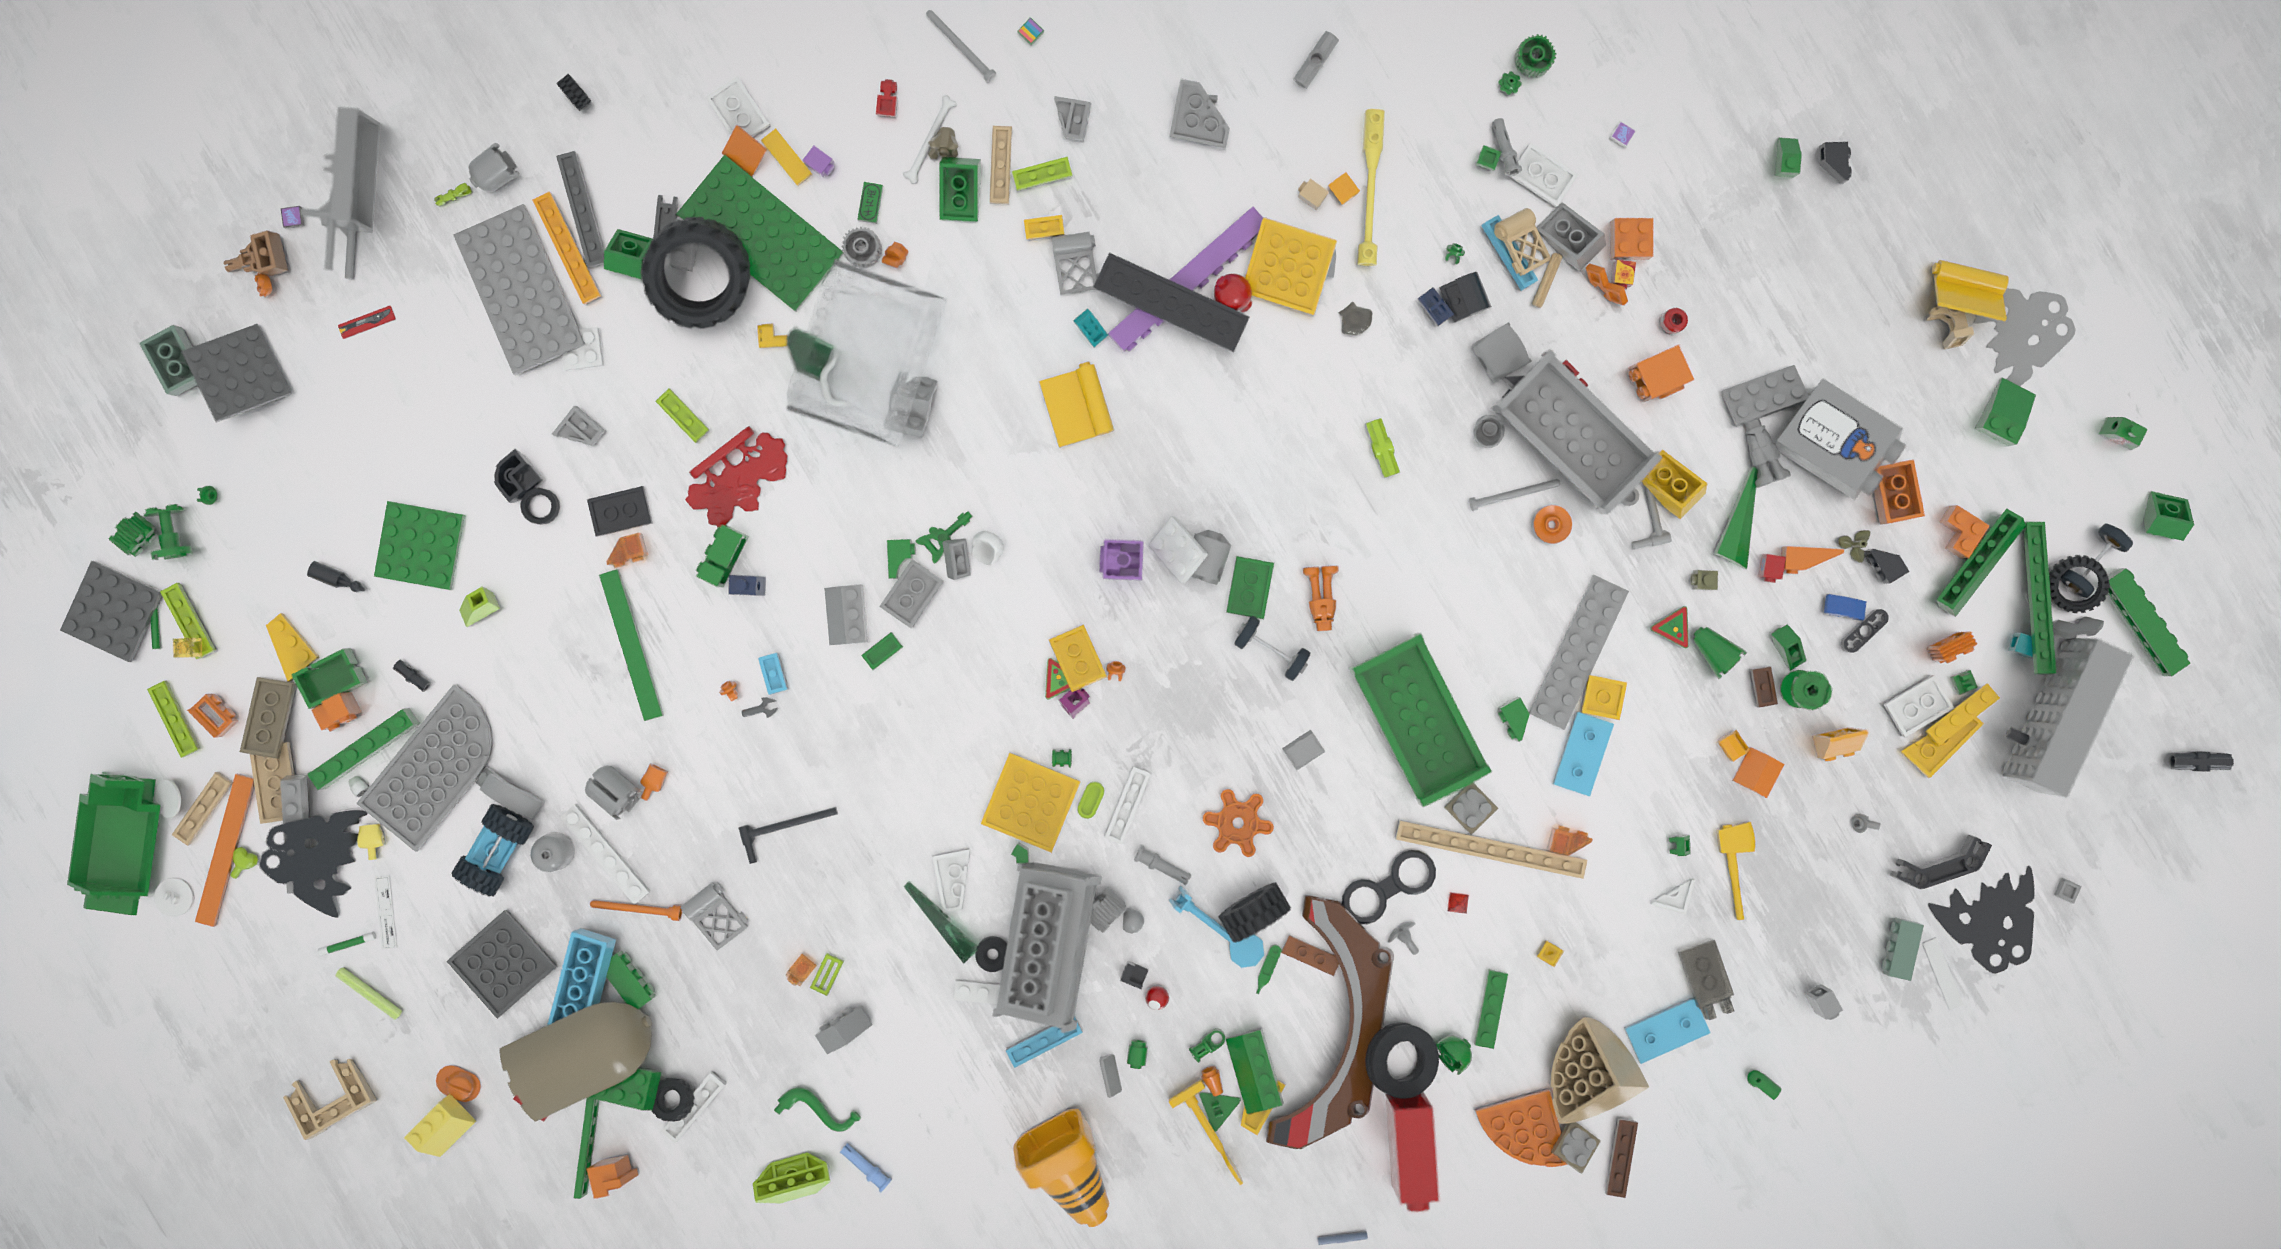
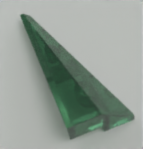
(956, 939)

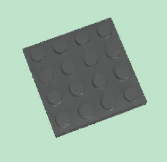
(236, 372)
(111, 611)
(501, 964)

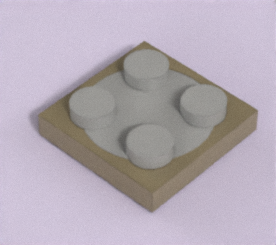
(1471, 807)
(1575, 1146)

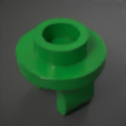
(1456, 250)
(207, 495)

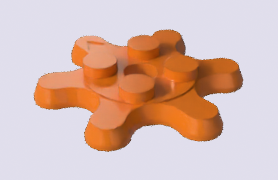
(1244, 835)

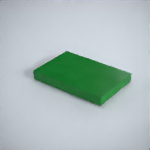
(1250, 587)

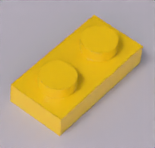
(1044, 227)

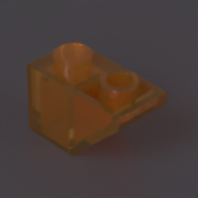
(628, 548)
(1567, 842)

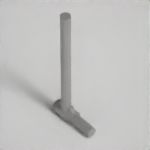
(1659, 536)

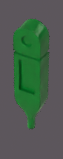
(1268, 966)

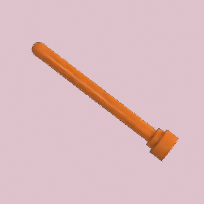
(674, 912)

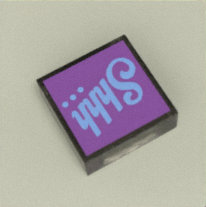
(292, 217)

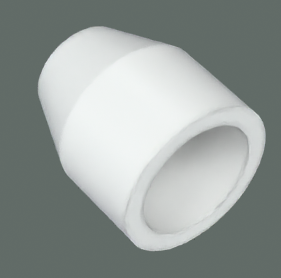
(357, 786)

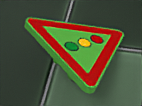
(1055, 680)

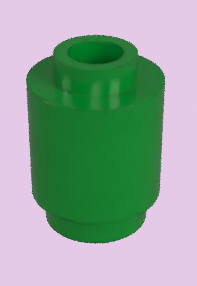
(1137, 1054)

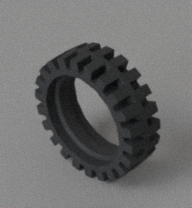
(2087, 604)

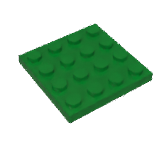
(419, 545)

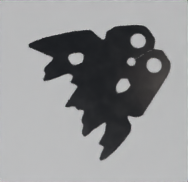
(313, 862)
(1988, 918)

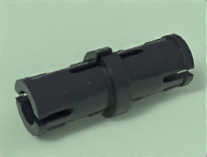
(411, 675)

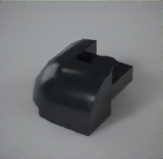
(515, 476)

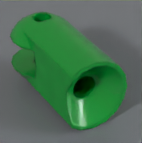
(1764, 1083)

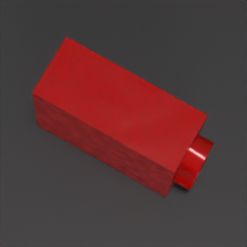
(1412, 1151)

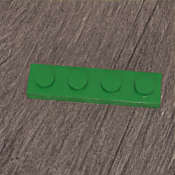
(1491, 1009)

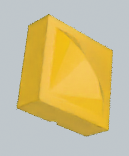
(1550, 953)

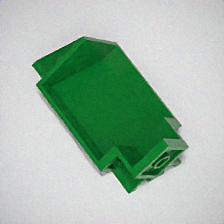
(114, 842)

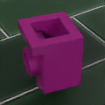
(1068, 699)

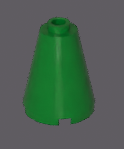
(1717, 650)

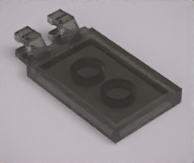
(1707, 978)

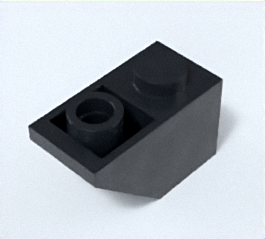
(1835, 160)
(1887, 565)

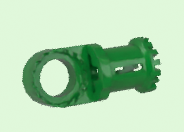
(1207, 1045)

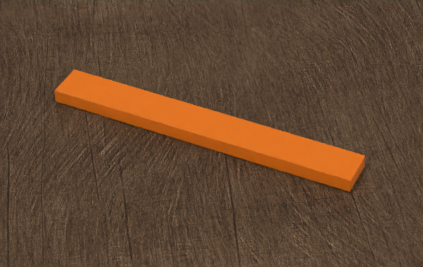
(225, 846)

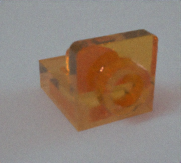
(800, 970)

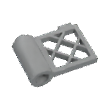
(1074, 246)
(703, 904)

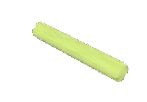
(368, 993)

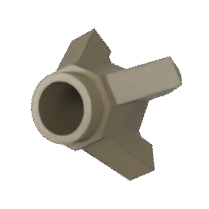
(943, 144)

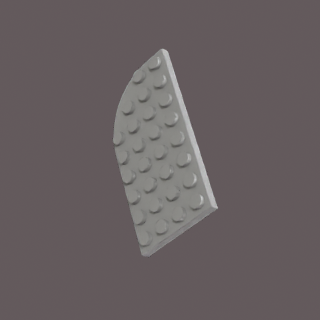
(431, 770)

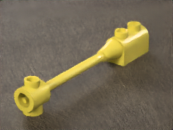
(1372, 146)

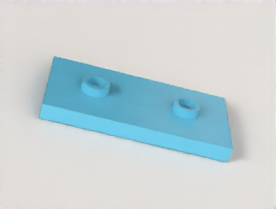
(1583, 753)
(1667, 1030)

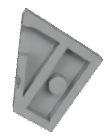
(1073, 117)
(579, 427)

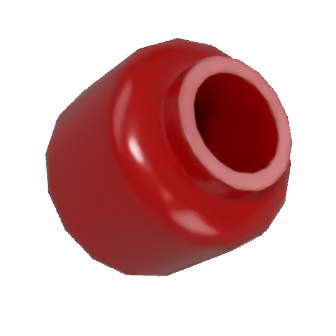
(1671, 315)

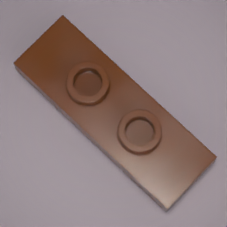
(1310, 955)

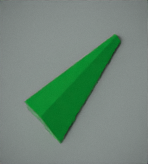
(1736, 538)

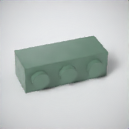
(1902, 949)

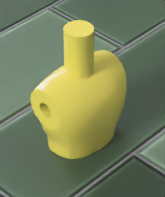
(370, 838)

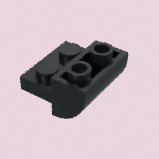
(1465, 296)

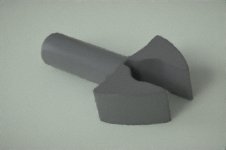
(761, 708)

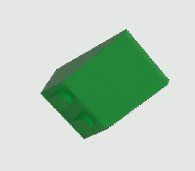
(959, 188)
(2006, 413)

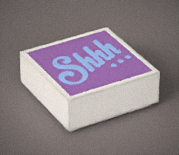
(1623, 134)

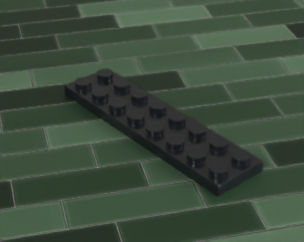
(1171, 302)

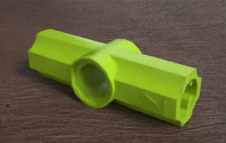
(1382, 447)

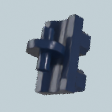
(1435, 306)

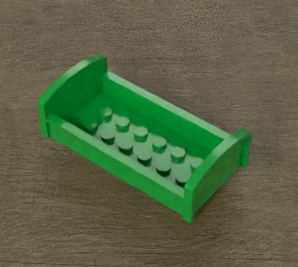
(1421, 720)

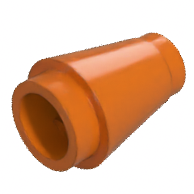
(1212, 1080)

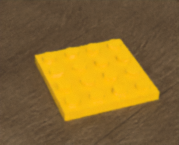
(1289, 265)
(1030, 802)

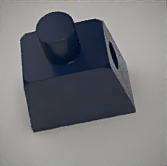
(747, 585)

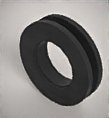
(1425, 1068)

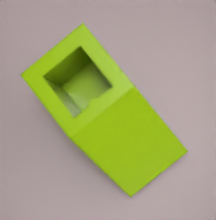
(478, 605)

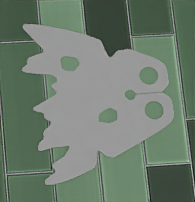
(2023, 322)

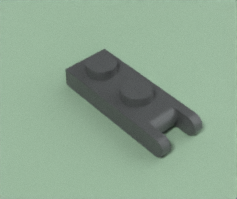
(664, 214)

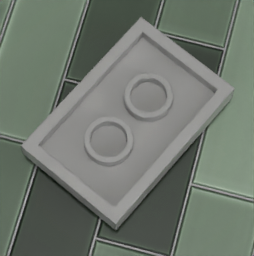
(911, 593)

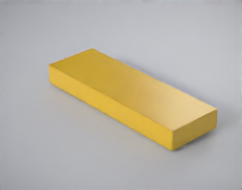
(786, 157)

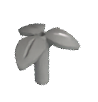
(1404, 936)

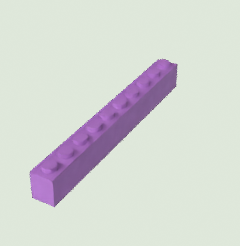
(1193, 275)

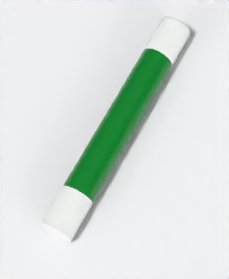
(346, 944)

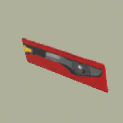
(366, 322)

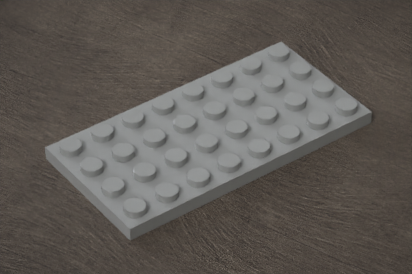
(519, 289)

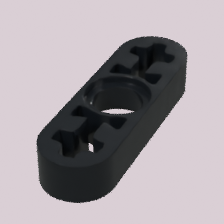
(1856, 630)

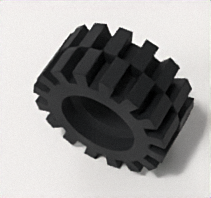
(573, 92)

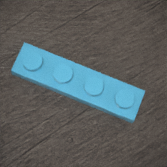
(1522, 281)
(1040, 1044)

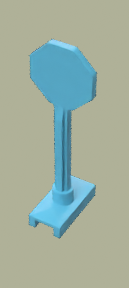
(1243, 953)

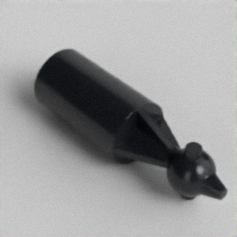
(332, 577)

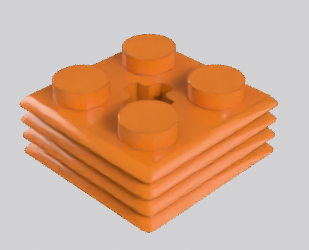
(1951, 646)

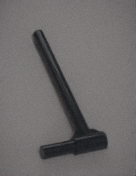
(748, 833)

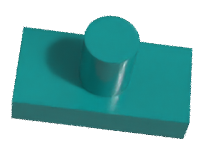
(1090, 327)

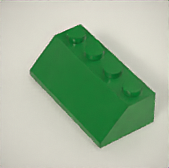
(1254, 1071)

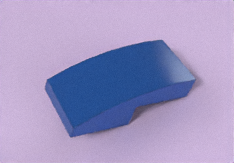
(1845, 607)

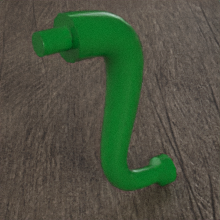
(797, 1094)

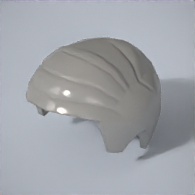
(1489, 431)

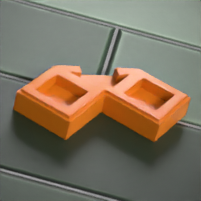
(1613, 292)

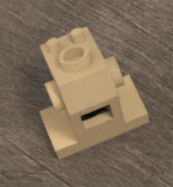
(1958, 325)

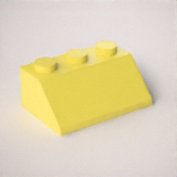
(440, 1127)

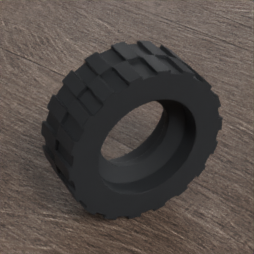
(686, 1100)

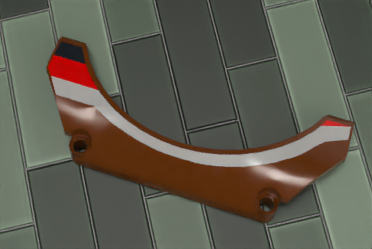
(1368, 992)

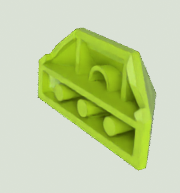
(791, 1179)

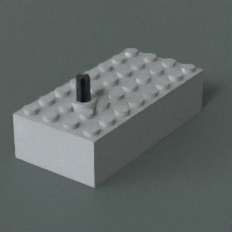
(2067, 716)

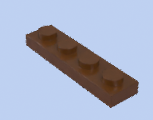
(1621, 1158)

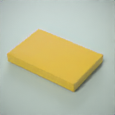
(1077, 658)

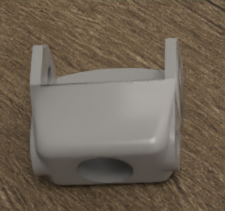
(1501, 352)

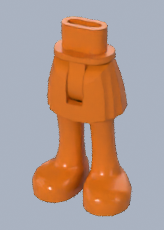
(1322, 608)

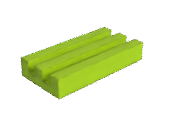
(833, 959)

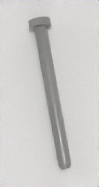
(989, 74)
(1474, 504)

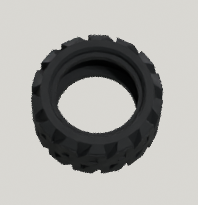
(677, 308)

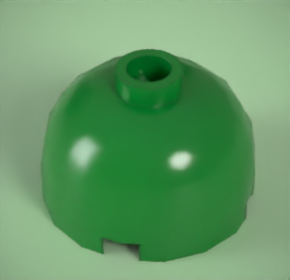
(1455, 1053)

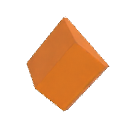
(1758, 772)

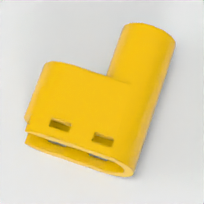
(767, 337)

